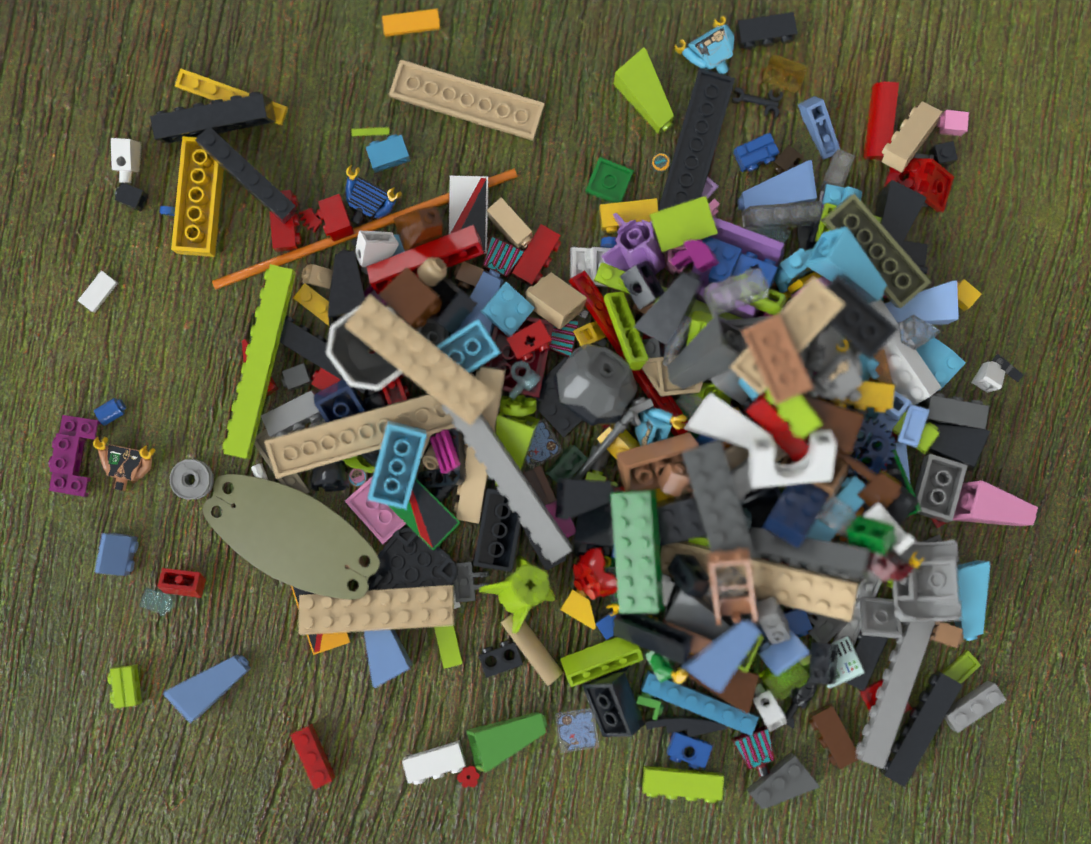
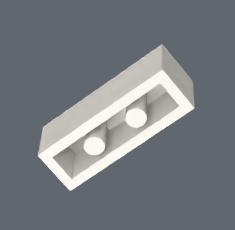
(434, 762)

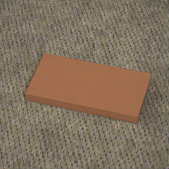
(777, 359)

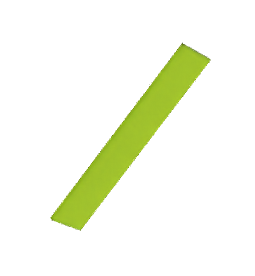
(370, 131)

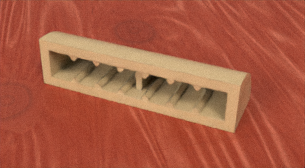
(534, 650)

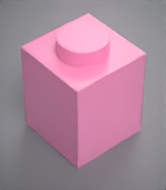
(953, 123)

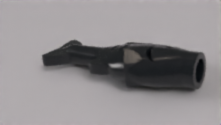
(800, 697)

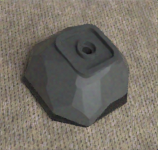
(592, 392)

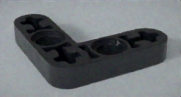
(449, 478)

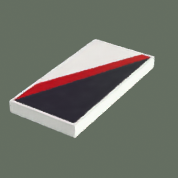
(469, 205)

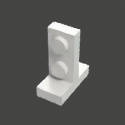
(903, 540)

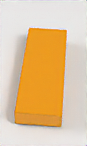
(411, 22)

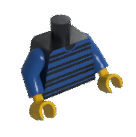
(367, 198)

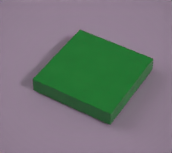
(609, 181)

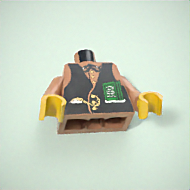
(124, 462)

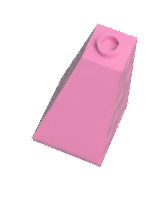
(990, 505)

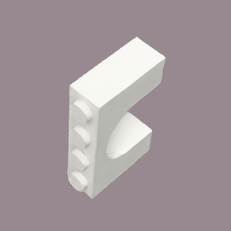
(814, 467)

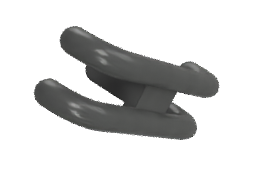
(811, 358)

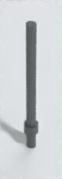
(619, 427)

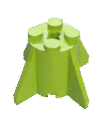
(522, 590)

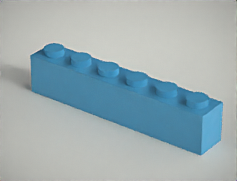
(699, 703)

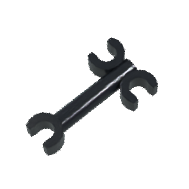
(771, 103)

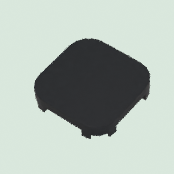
(412, 564)

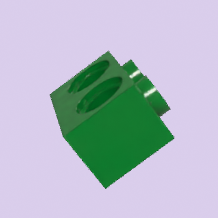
(871, 535)

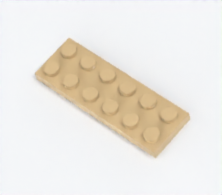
(802, 319)

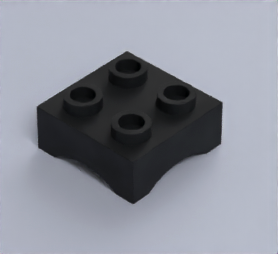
(899, 507)

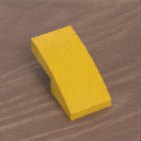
(589, 334)

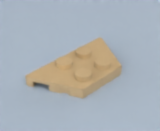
(658, 376)

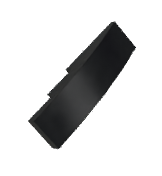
(692, 725)

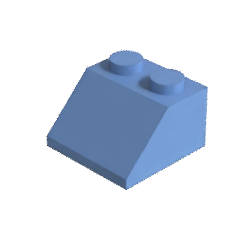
(116, 554)
(783, 654)

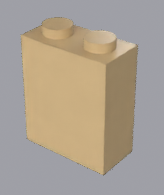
(509, 224)
(555, 300)

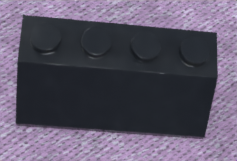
(497, 533)

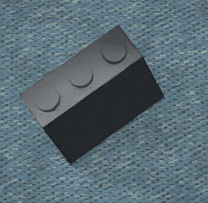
(614, 705)

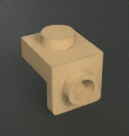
(317, 276)

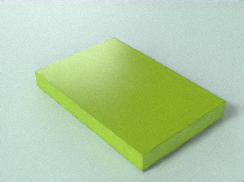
(683, 223)

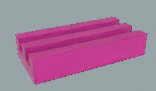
(442, 452)

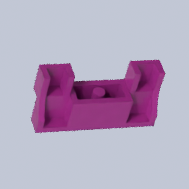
(68, 453)

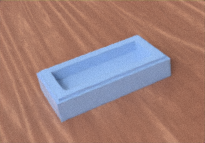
(913, 425)

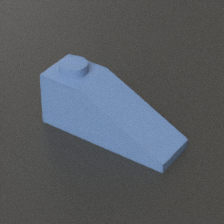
(819, 126)

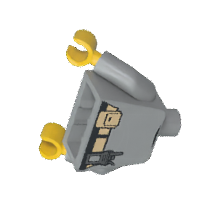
(840, 376)

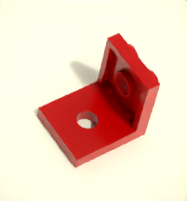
(927, 179)

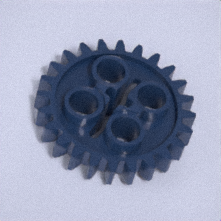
(879, 455)

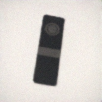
(1008, 368)

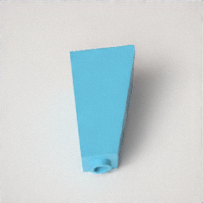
(841, 255)
(973, 589)

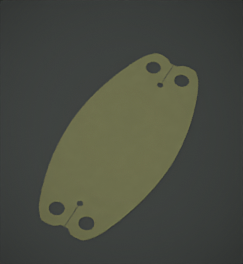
(291, 536)

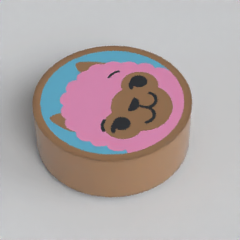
(357, 477)

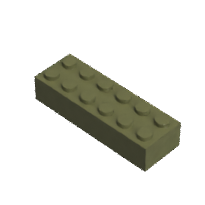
(895, 267)

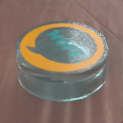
(660, 162)

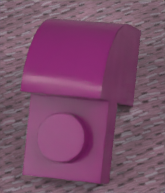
(695, 252)

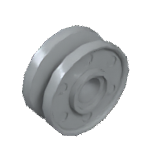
(180, 479)

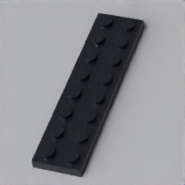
(697, 139)

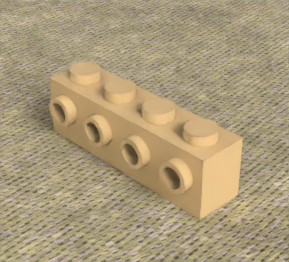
(911, 136)

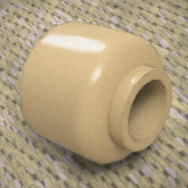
(432, 271)

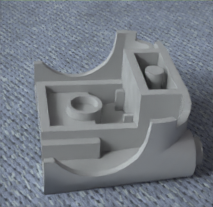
(933, 587)

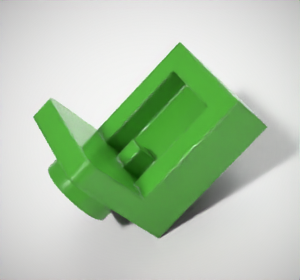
(648, 700)

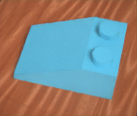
(940, 360)

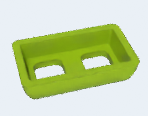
(770, 306)

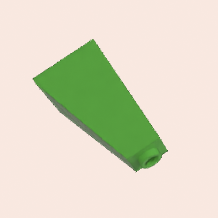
(502, 739)

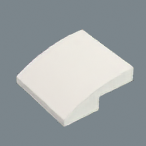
(586, 260)

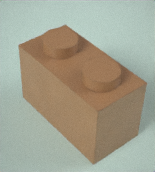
(947, 634)

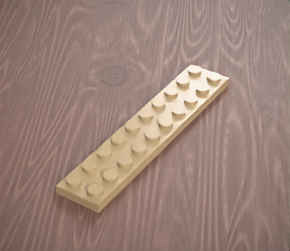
(352, 435)
(786, 583)

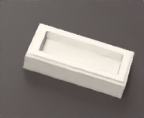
(97, 291)

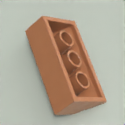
(644, 465)

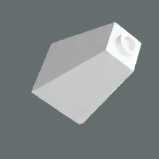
(722, 422)

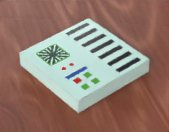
(847, 662)

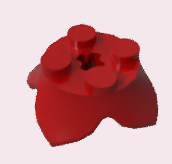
(591, 577)

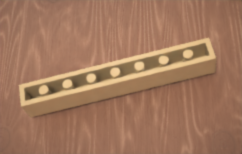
(473, 489)

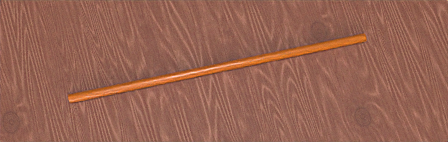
(328, 242)

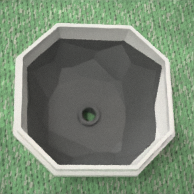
(354, 360)

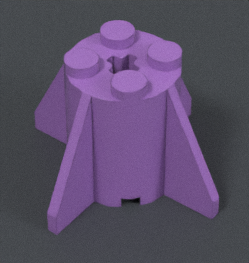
(635, 245)

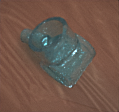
(528, 381)

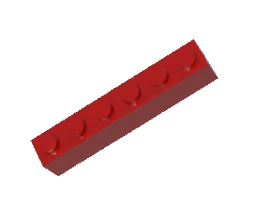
(450, 249)

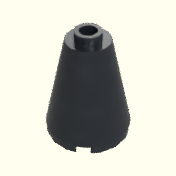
(330, 477)

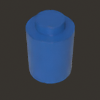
(110, 411)

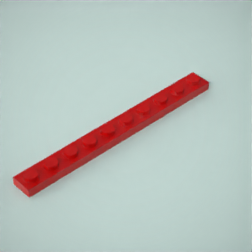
(598, 309)

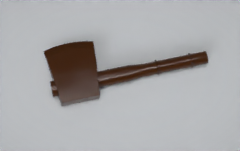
(881, 487)

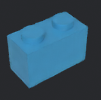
(387, 153)

